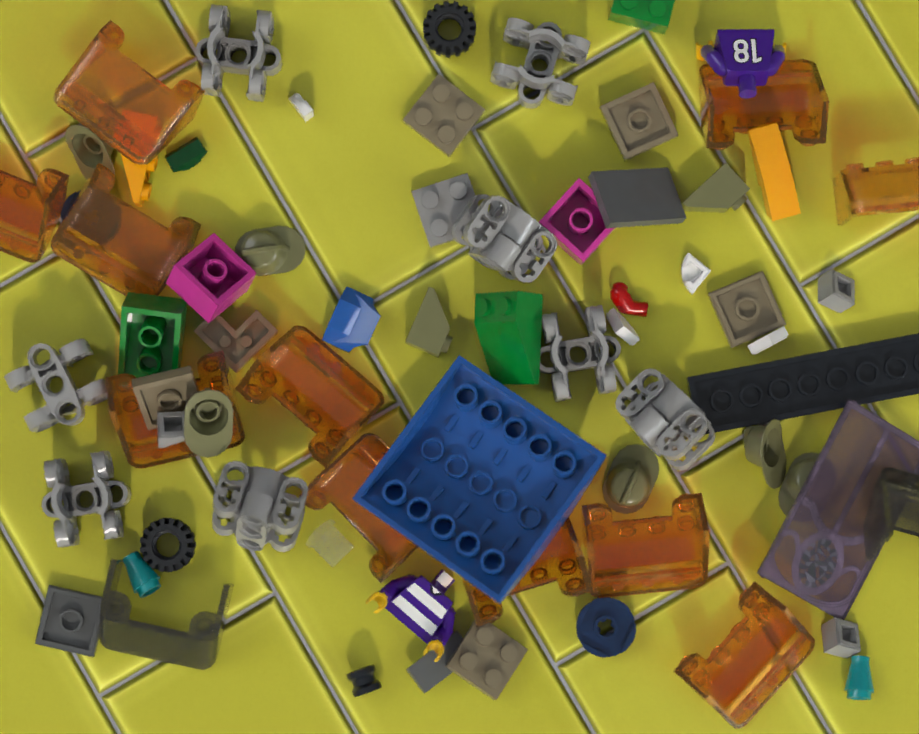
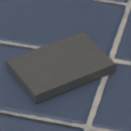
(637, 197)

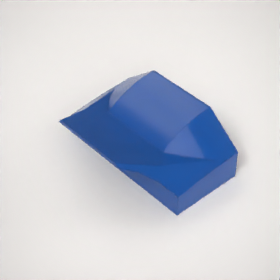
(352, 321)

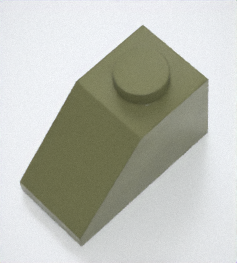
(718, 193)
(430, 327)

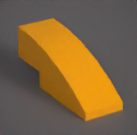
(773, 171)

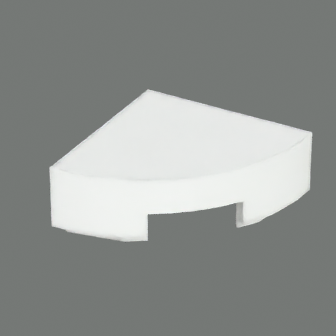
(301, 106)
(693, 272)
(622, 327)
(768, 340)

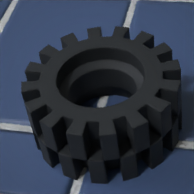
(441, 13)
(149, 544)

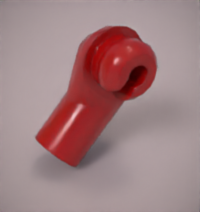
(625, 303)

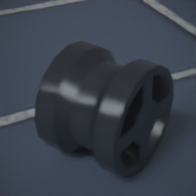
(364, 680)

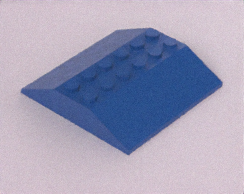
(480, 479)

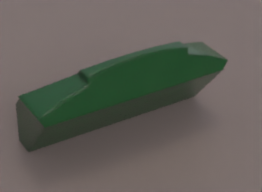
(186, 155)

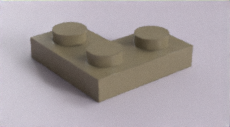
(237, 345)

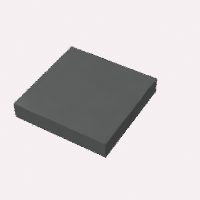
(70, 621)

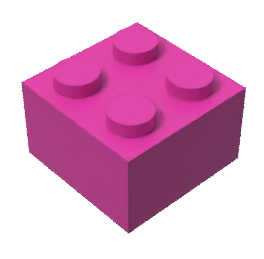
(577, 222)
(211, 277)

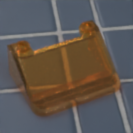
(124, 100)
(119, 241)
(338, 486)

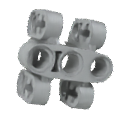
(521, 34)
(222, 62)
(503, 237)
(593, 358)
(43, 374)
(665, 419)
(58, 478)
(259, 507)

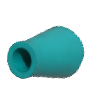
(141, 575)
(859, 679)

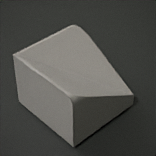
(836, 291)
(170, 428)
(840, 638)

